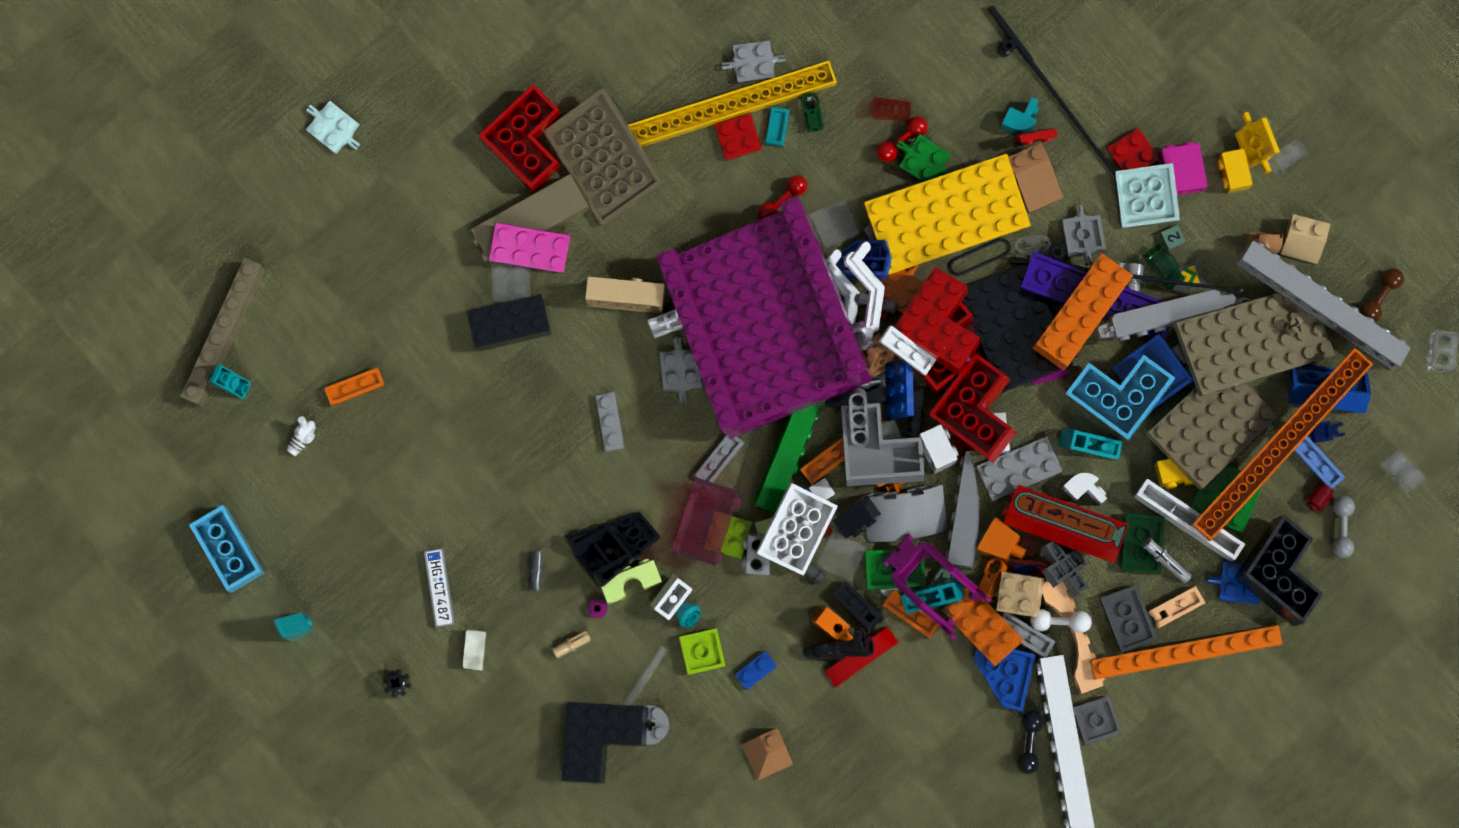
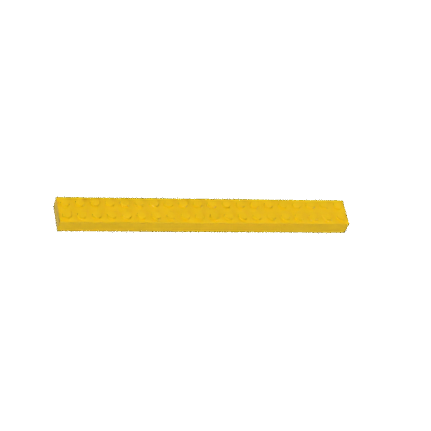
(733, 104)

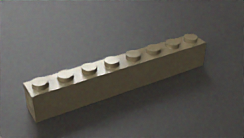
(223, 330)

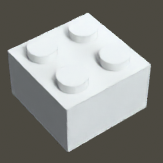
(938, 448)

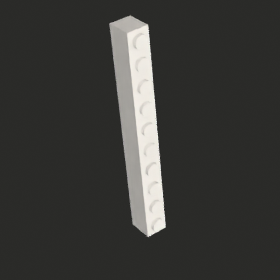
(1065, 742)

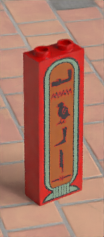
(1065, 523)

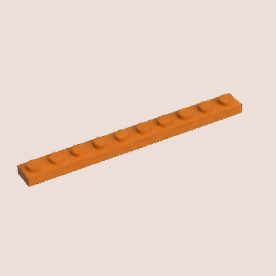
(1186, 652)

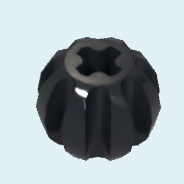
(402, 681)

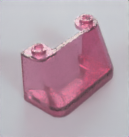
(706, 522)

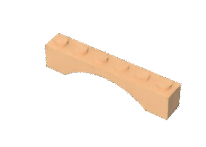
(1061, 603)

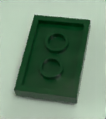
(1134, 556)

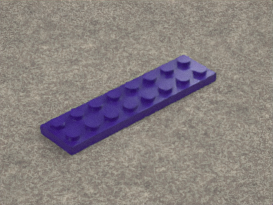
(1059, 280)

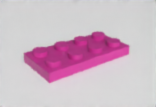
(529, 247)

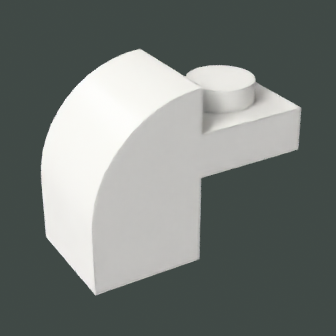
(1084, 483)

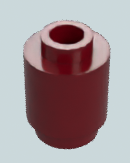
(1319, 497)

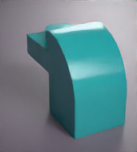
(1018, 122)

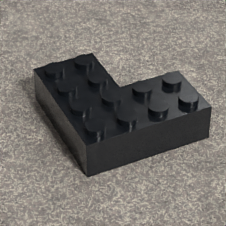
(1271, 572)
(589, 732)

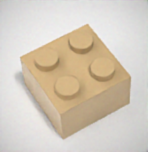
(1020, 594)

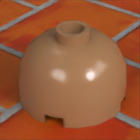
(1272, 243)

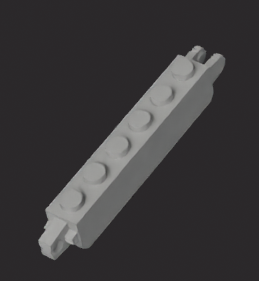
(1163, 314)

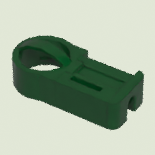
(813, 116)

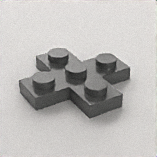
(1064, 568)

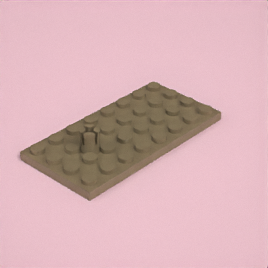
(1251, 342)

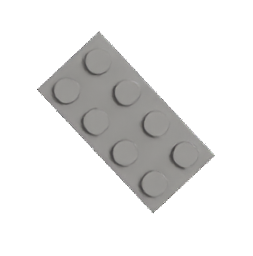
(1019, 467)

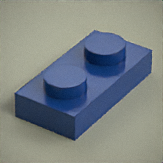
(756, 670)

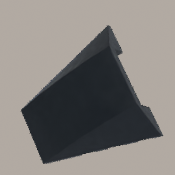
(611, 546)

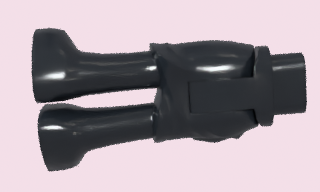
(857, 647)

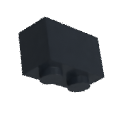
(857, 517)

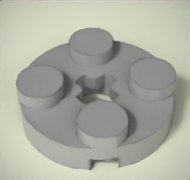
(661, 725)

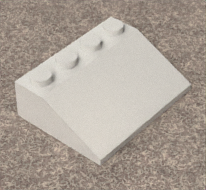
(796, 529)

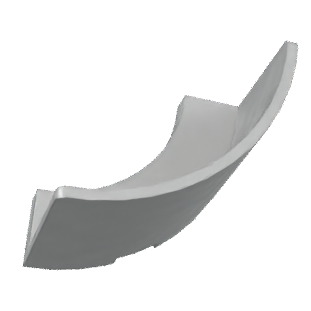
(917, 512)

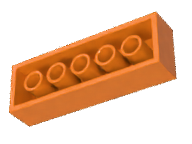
(1082, 312)

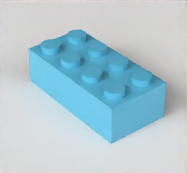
(227, 549)

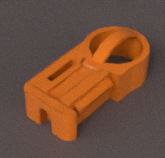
(991, 581)

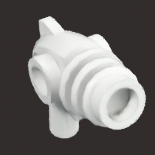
(303, 434)

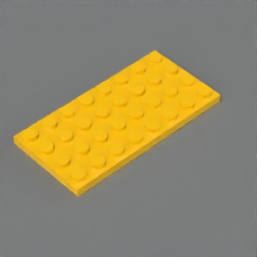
(948, 213)

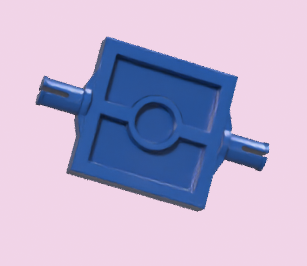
(1229, 588)

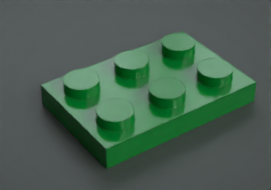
(879, 575)

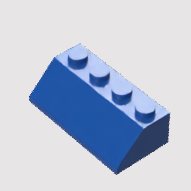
(1307, 378)

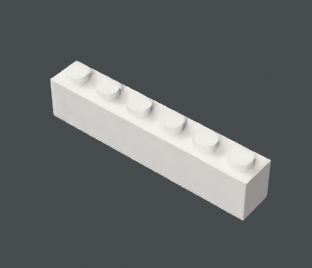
(1183, 516)

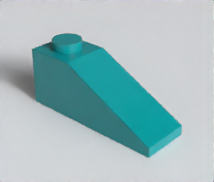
(1090, 443)
(936, 594)
(294, 626)

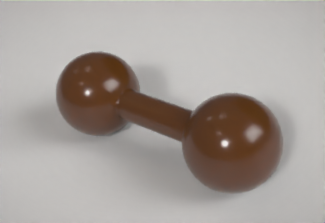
(1392, 280)

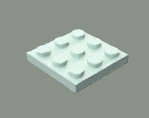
(1147, 195)

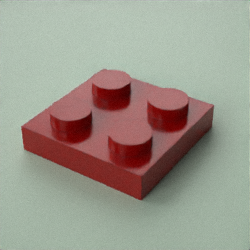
(738, 137)
(1133, 152)

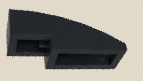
(873, 396)

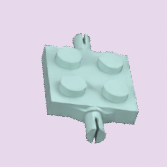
(333, 127)

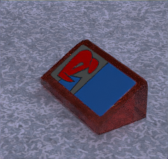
(1028, 567)

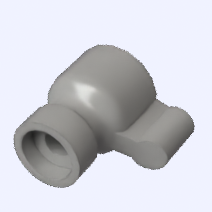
(1136, 269)

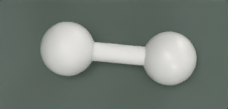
(1079, 621)

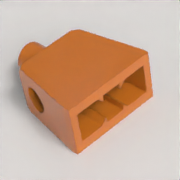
(1000, 542)
(825, 621)

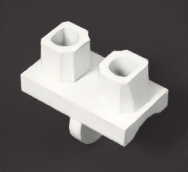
(665, 323)

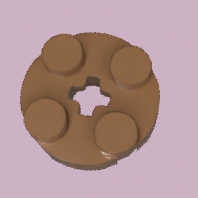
(877, 358)

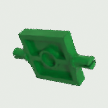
(923, 159)

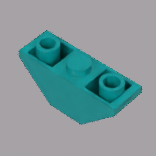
(228, 381)

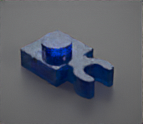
(1325, 432)

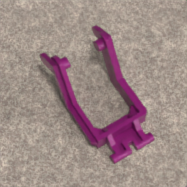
(907, 561)

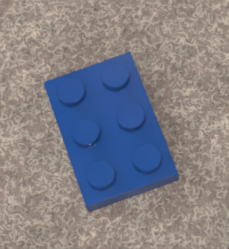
(899, 390)

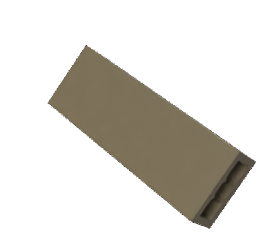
(543, 211)

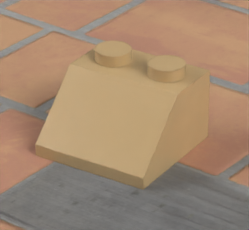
(1304, 239)

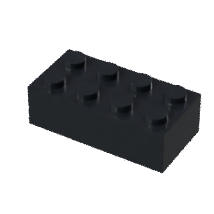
(509, 323)

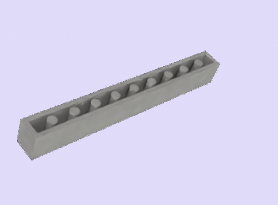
(1323, 305)

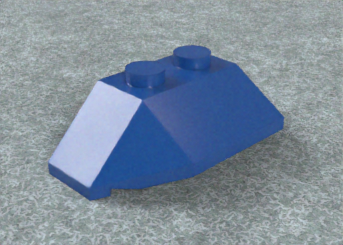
(877, 259)

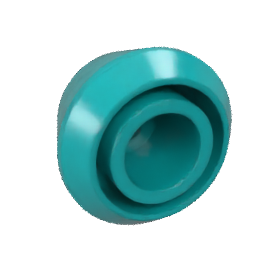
(688, 614)

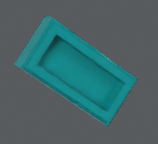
(777, 127)

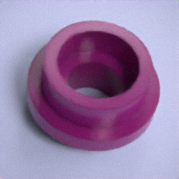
(601, 613)

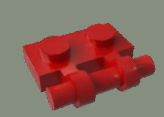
(1042, 135)

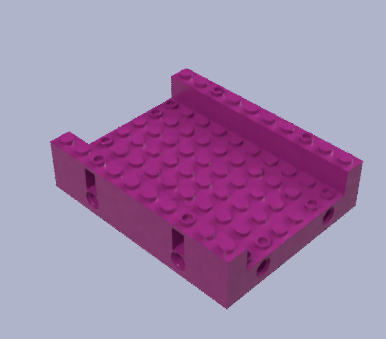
(764, 320)

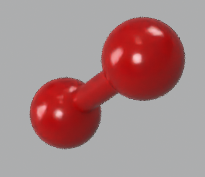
(887, 151)
(795, 186)

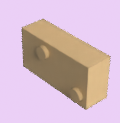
(625, 295)

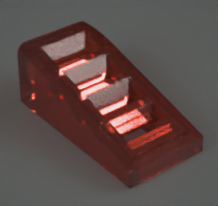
(891, 116)

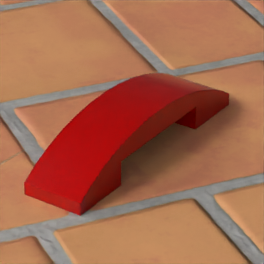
(851, 665)

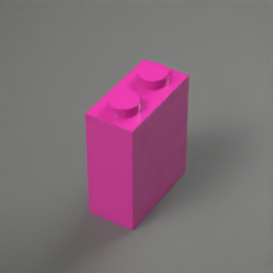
(1187, 165)

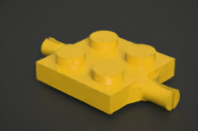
(1257, 142)

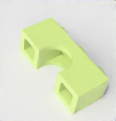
(645, 573)

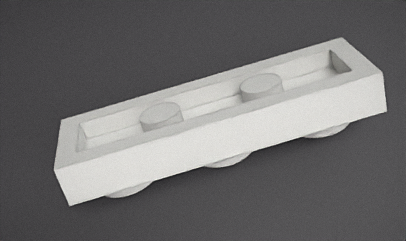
(907, 350)

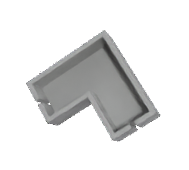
(880, 459)

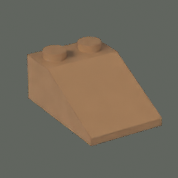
(1035, 178)

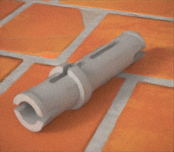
(1151, 547)

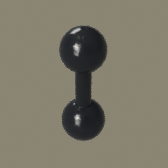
(1032, 722)

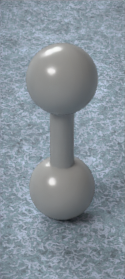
(1343, 507)

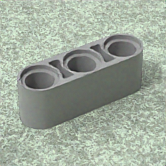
(855, 425)

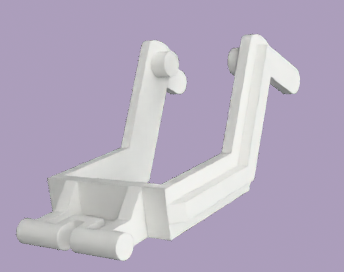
(853, 260)

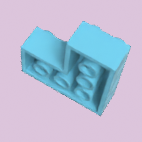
(1123, 405)

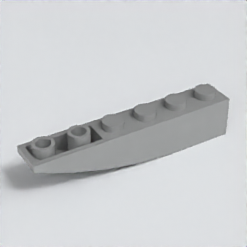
(965, 519)

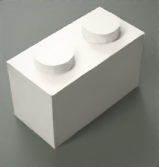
(671, 597)

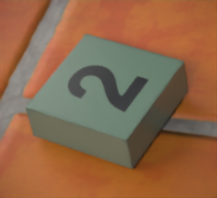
(1173, 237)

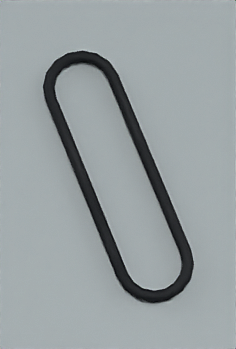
(975, 250)

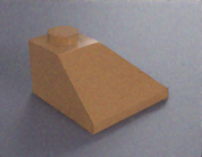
(767, 754)

